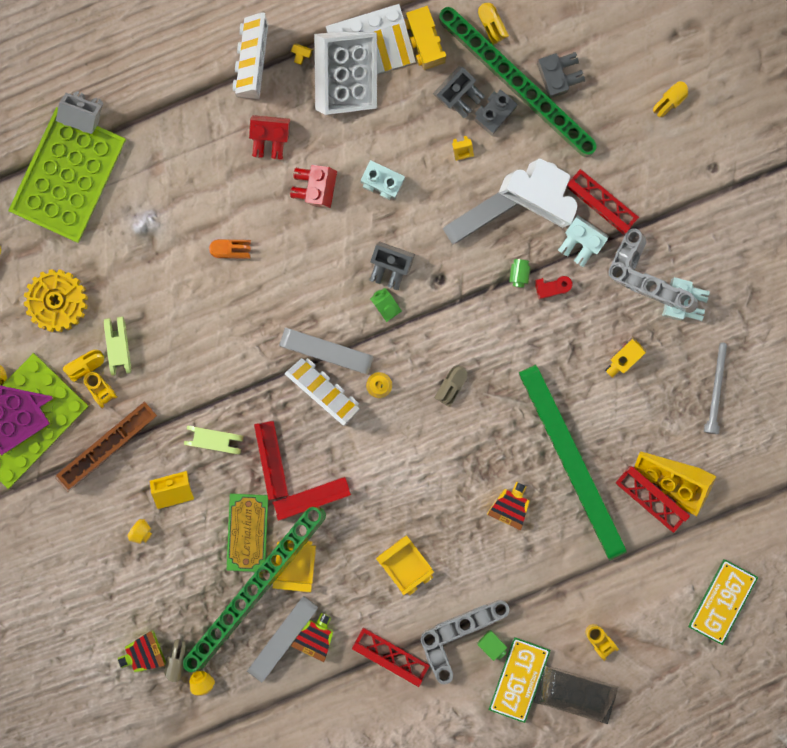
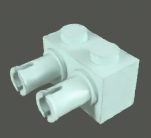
(382, 180)
(588, 235)
(674, 313)

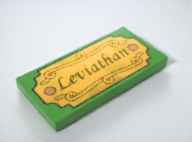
(247, 532)

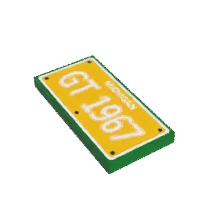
(722, 602)
(519, 679)

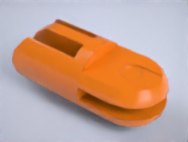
(230, 248)

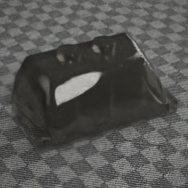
(576, 694)

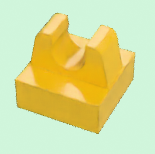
(301, 53)
(462, 149)

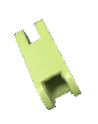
(117, 345)
(213, 440)

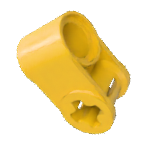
(100, 389)
(602, 644)

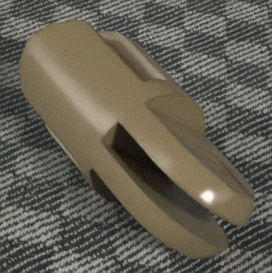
(451, 385)
(174, 665)

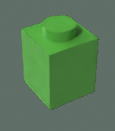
(492, 646)

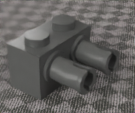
(552, 73)
(454, 87)
(495, 112)
(391, 258)

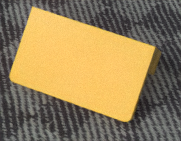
(171, 490)

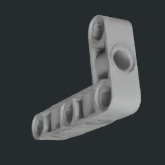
(627, 260)
(450, 630)

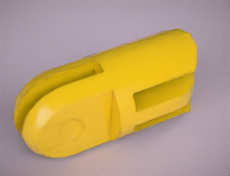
(492, 23)
(671, 99)
(84, 364)

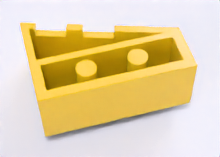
(425, 38)

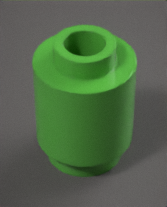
(519, 273)

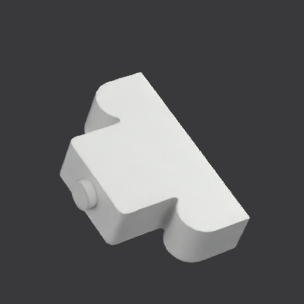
(541, 191)

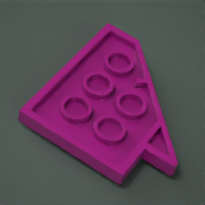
(20, 416)

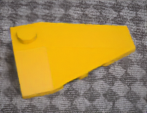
(682, 482)

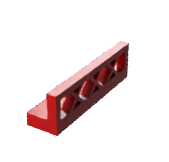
(600, 207)
(271, 460)
(659, 495)
(311, 498)
(386, 663)

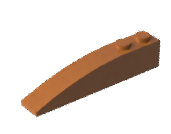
(105, 447)

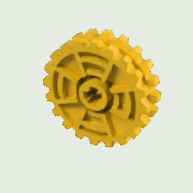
(41, 305)

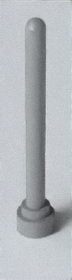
(712, 425)

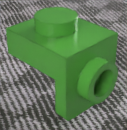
(385, 304)

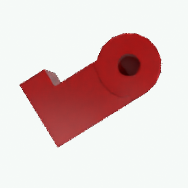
(553, 288)

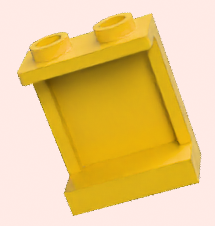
(405, 565)
(299, 572)

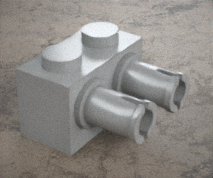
(78, 112)

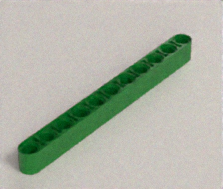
(514, 72)
(572, 462)
(246, 594)

